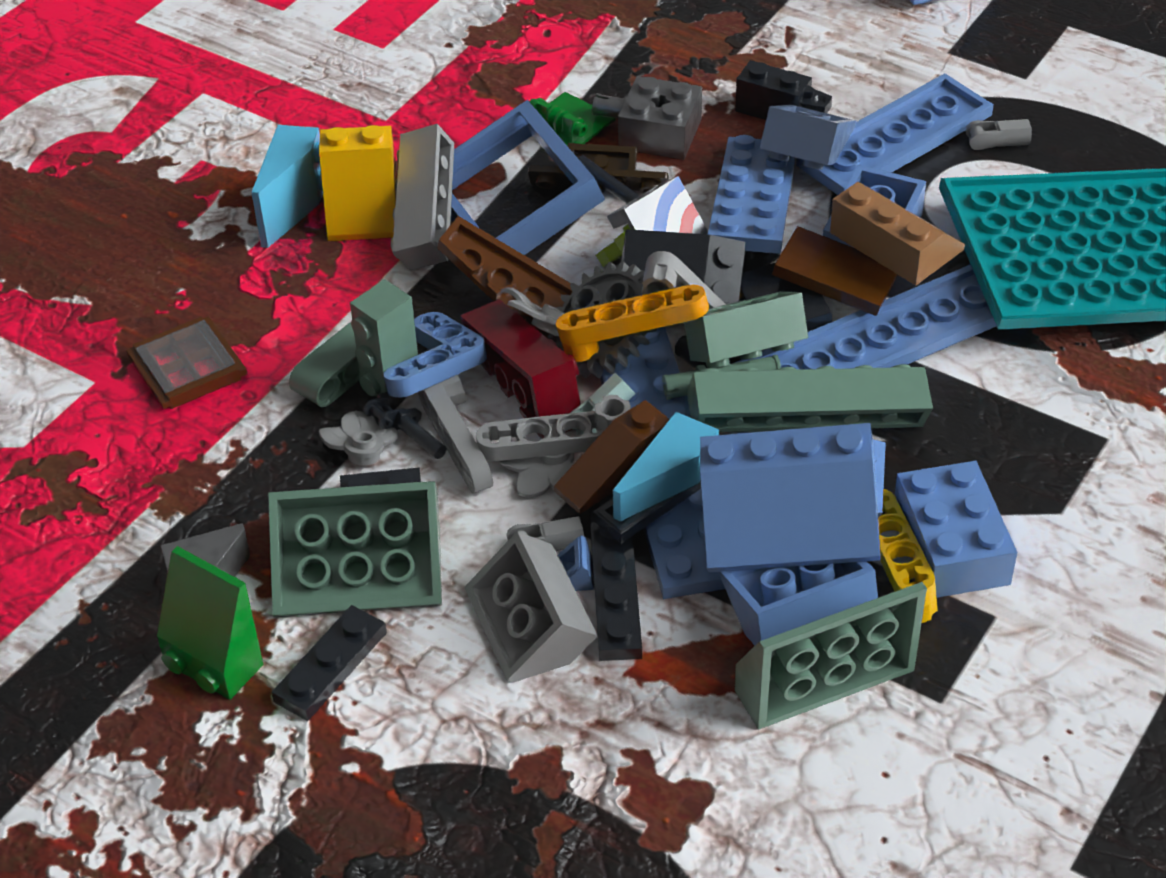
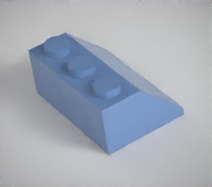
(790, 597)

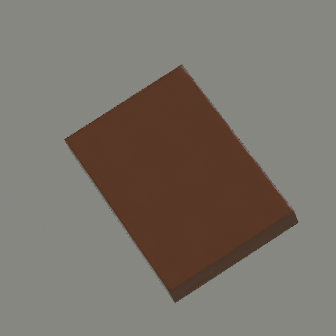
(834, 271)

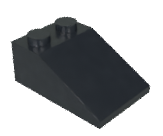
(710, 257)

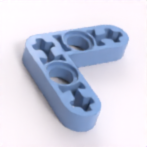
(450, 352)

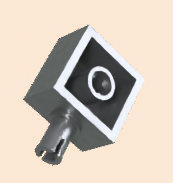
(655, 116)

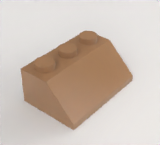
(891, 233)

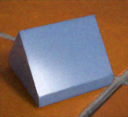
(578, 564)

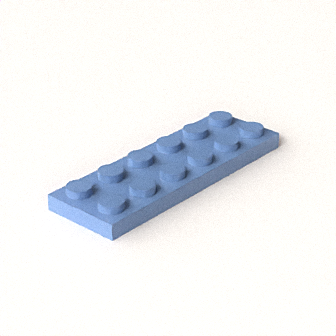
(905, 130)
(752, 196)

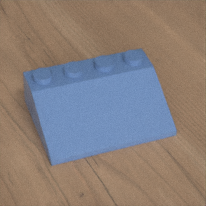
(789, 498)

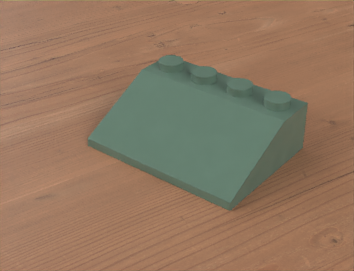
(355, 548)
(831, 657)

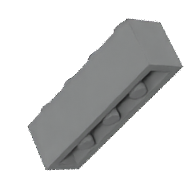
(422, 196)

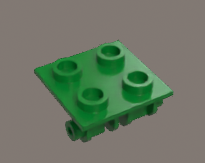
(571, 118)

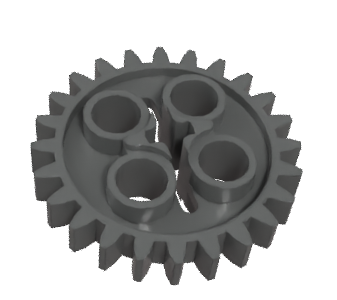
(602, 288)

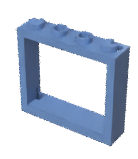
(503, 137)

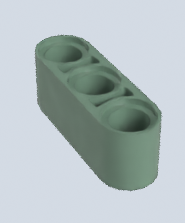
(328, 369)

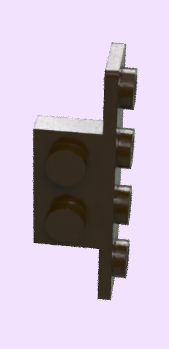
(616, 160)

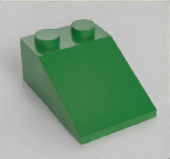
(207, 626)

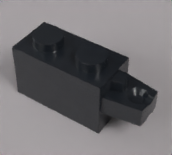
(768, 86)

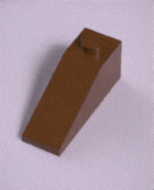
(610, 457)

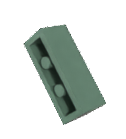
(747, 328)
(382, 333)

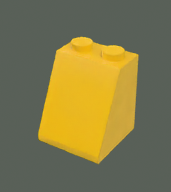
(358, 182)

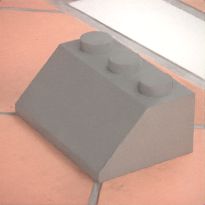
(529, 609)

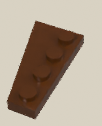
(496, 266)

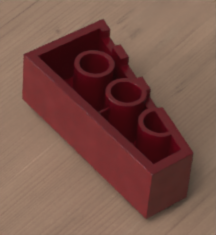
(525, 361)

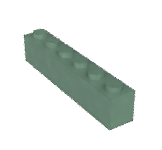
(810, 398)

